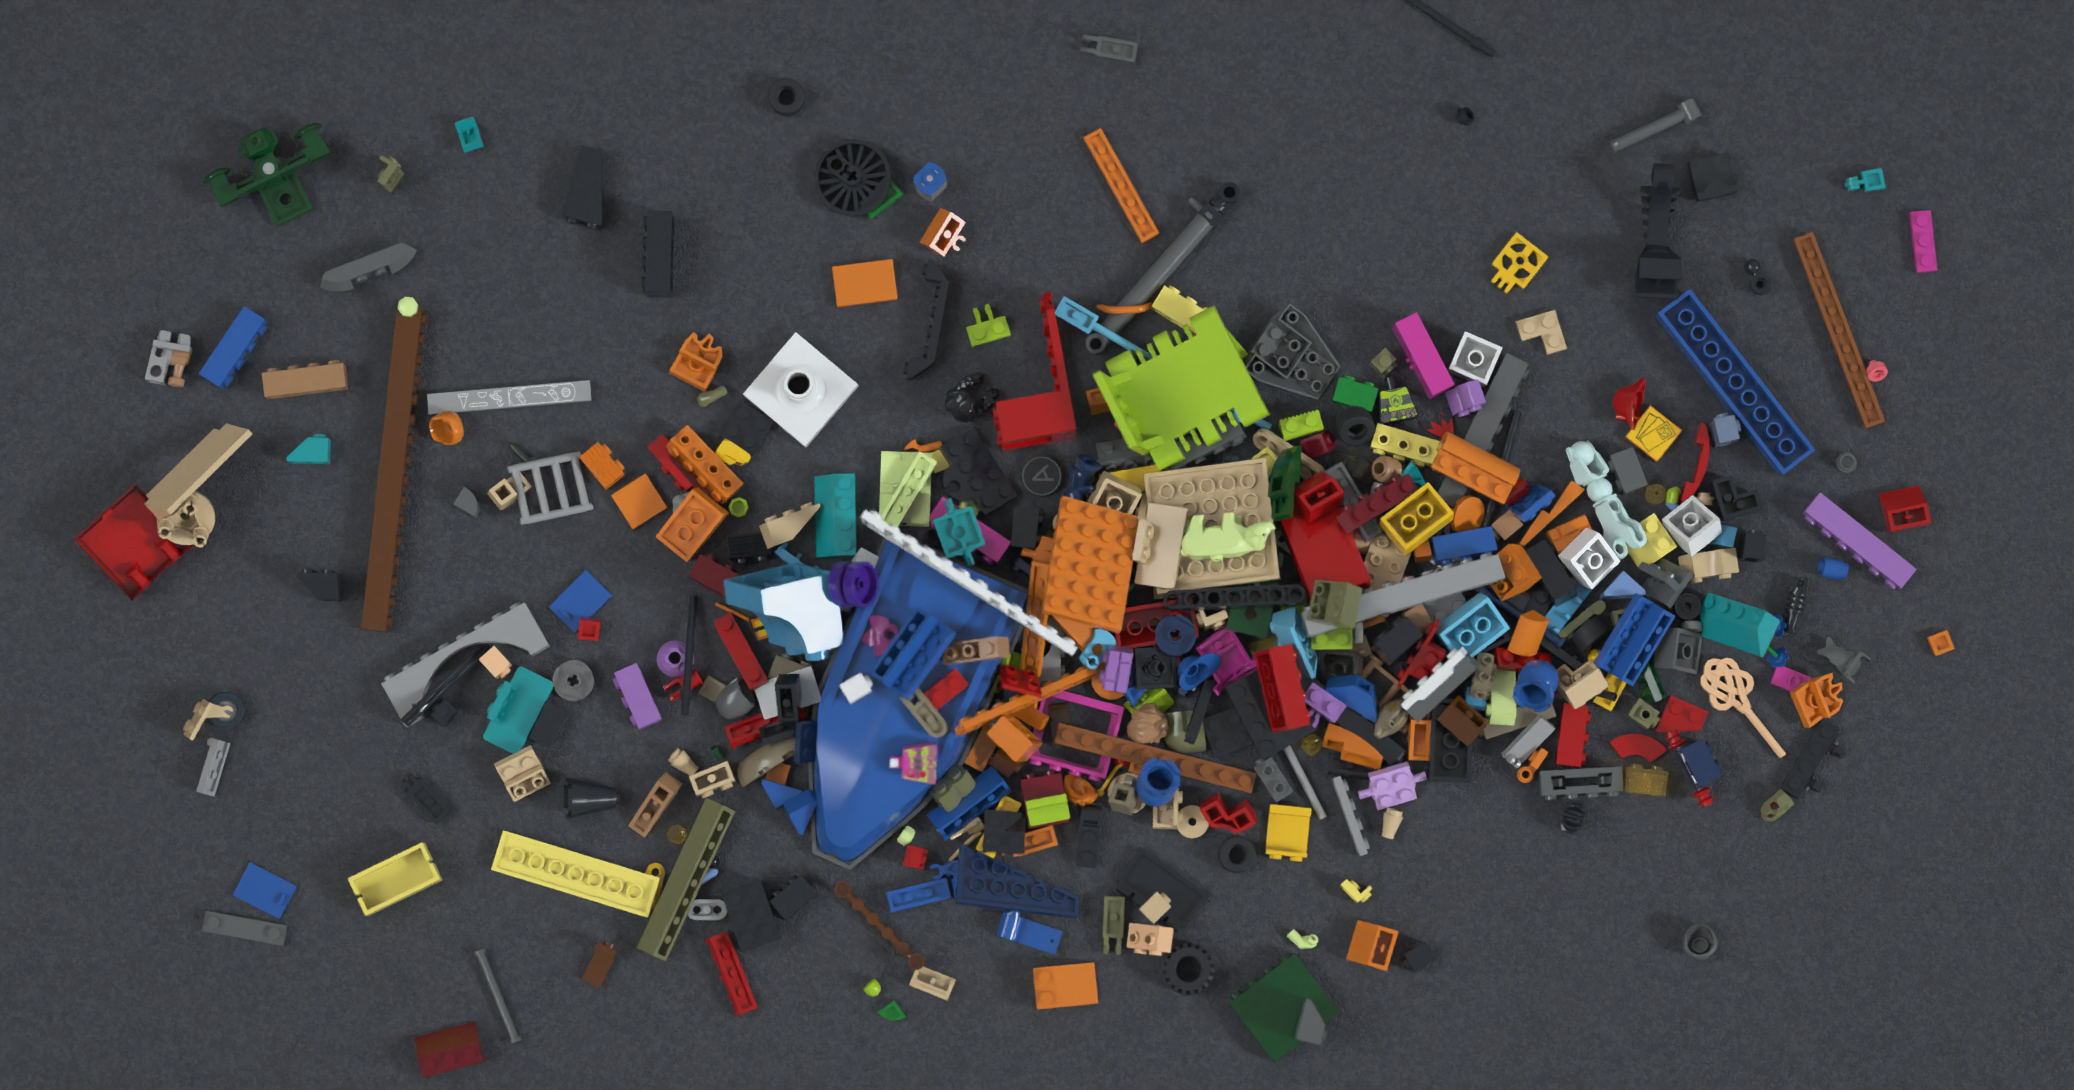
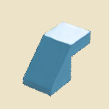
(1475, 703)

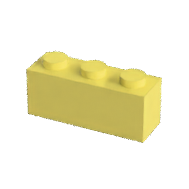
(1176, 307)

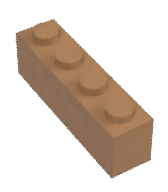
(304, 381)

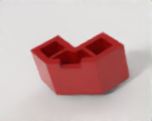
(1220, 816)

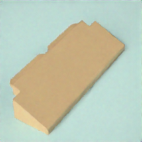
(195, 469)

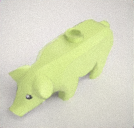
(1225, 540)

